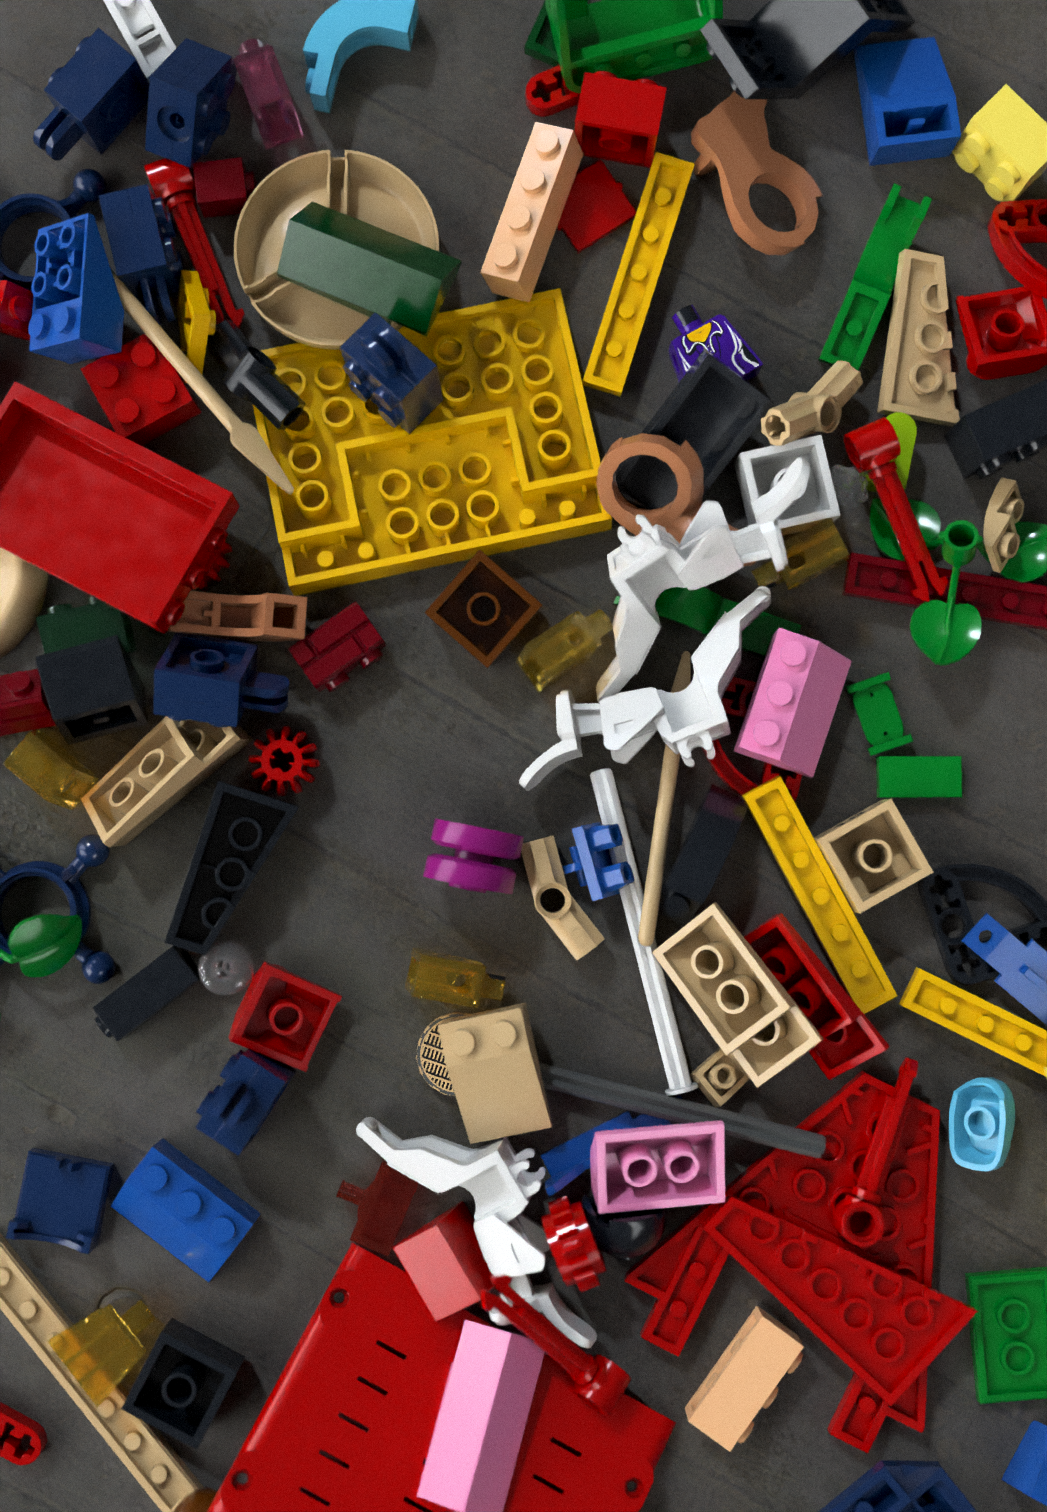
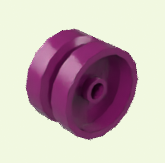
(473, 857)

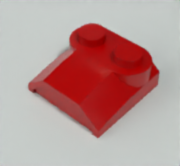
(1004, 332)
(283, 1016)

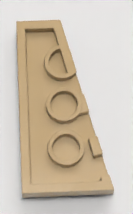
(918, 345)

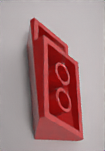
(845, 1029)

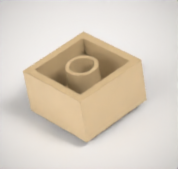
(873, 855)

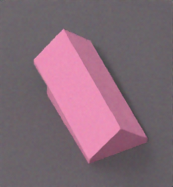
(481, 1420)

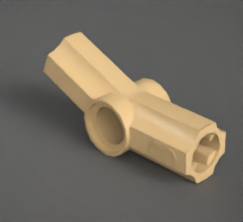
(813, 411)
(570, 922)

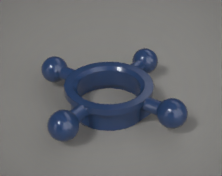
(87, 186)
(90, 852)

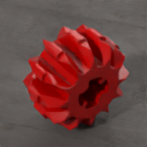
(280, 775)

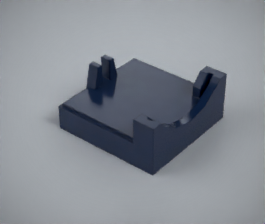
(62, 1200)

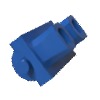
(593, 860)

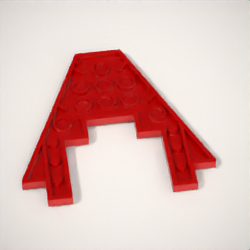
(805, 1193)

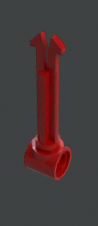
(177, 189)
(872, 450)
(877, 1164)
(595, 1378)

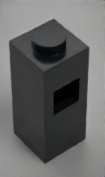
(146, 993)

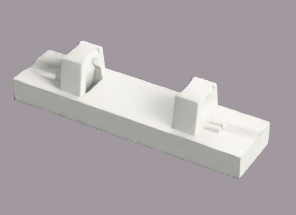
(136, 18)

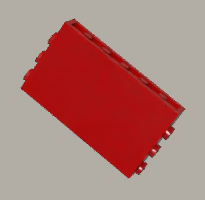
(105, 510)

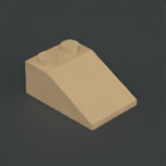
(495, 1073)

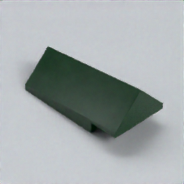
(366, 267)

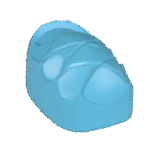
(981, 1123)

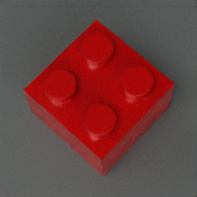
(619, 118)
(140, 391)

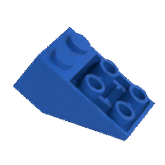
(906, 101)
(74, 294)

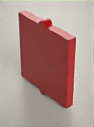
(594, 207)

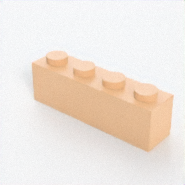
(532, 212)

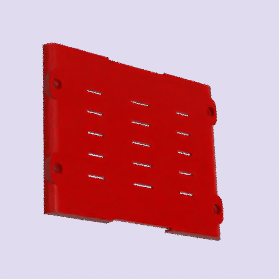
(388, 1458)

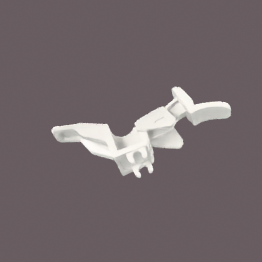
(706, 554)
(681, 718)
(501, 1190)

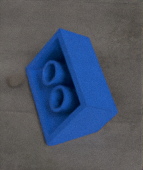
(184, 1209)

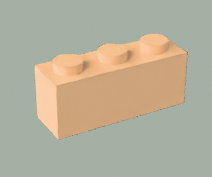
(744, 1379)

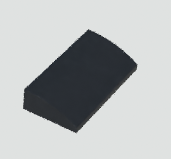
(708, 409)

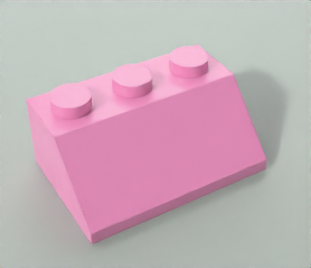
(793, 703)
(658, 1167)

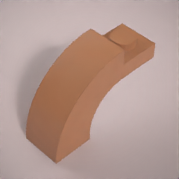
(243, 616)

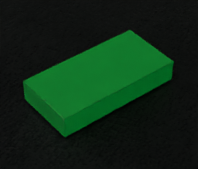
(919, 776)

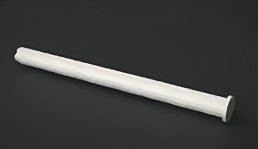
(649, 967)

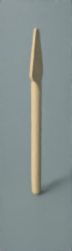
(242, 435)
(662, 823)

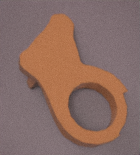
(738, 146)
(689, 475)

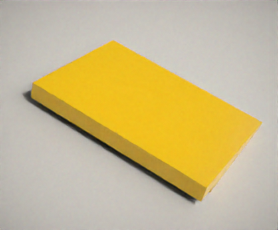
(487, 470)

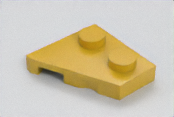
(194, 318)

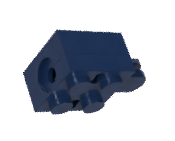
(92, 97)
(189, 102)
(143, 247)
(391, 374)
(214, 681)
(244, 1101)

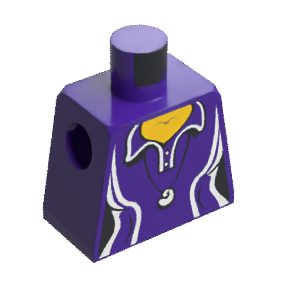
(717, 337)

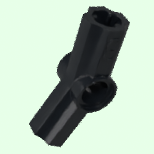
(253, 376)

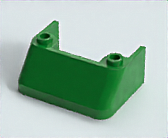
(629, 36)

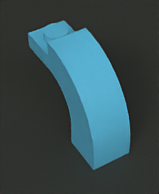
(348, 28)

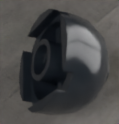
(624, 1233)

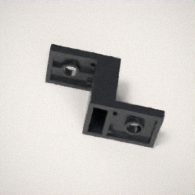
(796, 42)

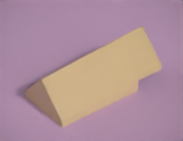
(158, 775)
(736, 995)

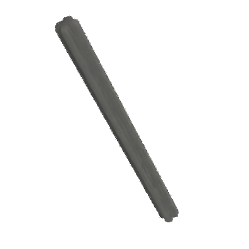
(682, 1110)

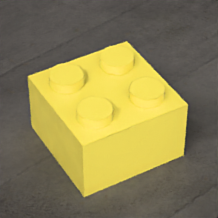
(1004, 145)

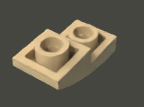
(999, 527)
(719, 1077)

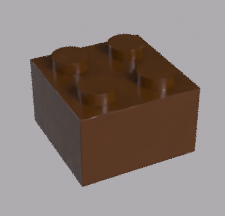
(483, 608)

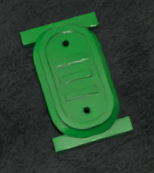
(878, 714)

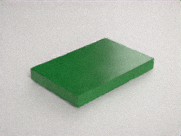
(1009, 1334)

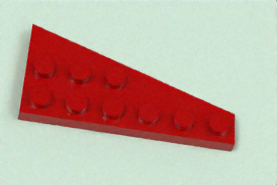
(862, 1310)

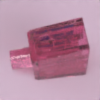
(263, 85)

